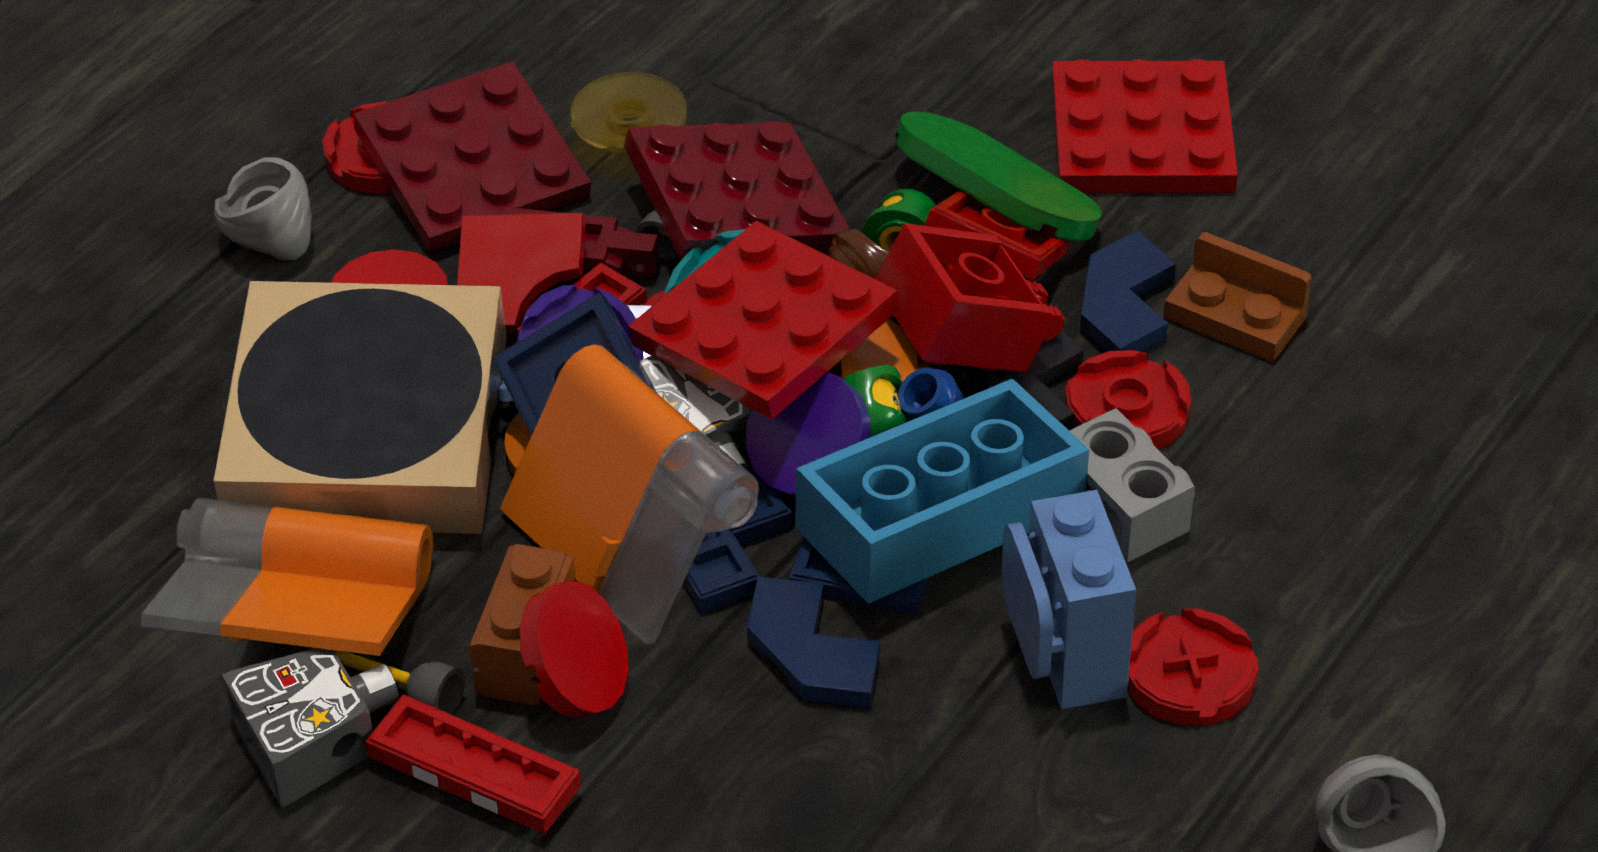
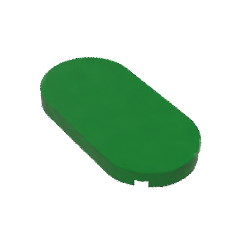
(997, 175)

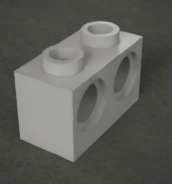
(1139, 487)

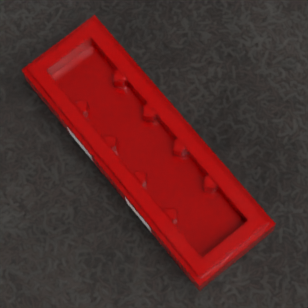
(473, 763)

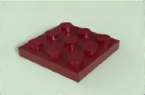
(470, 153)
(729, 178)

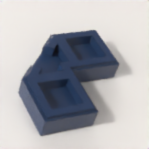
(1112, 302)
(721, 567)
(817, 666)

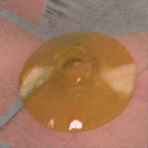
(625, 100)

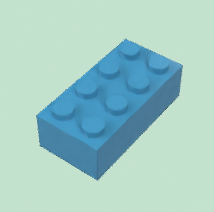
(936, 488)

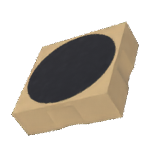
(365, 401)

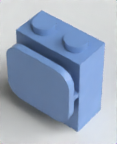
(1071, 598)

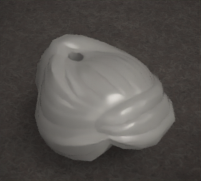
(267, 209)
(1379, 808)

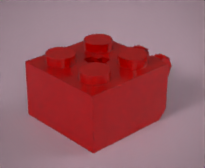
(967, 300)

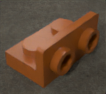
(1240, 297)

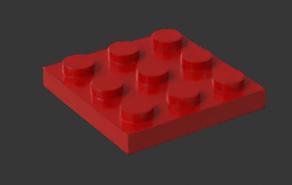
(1144, 126)
(764, 319)

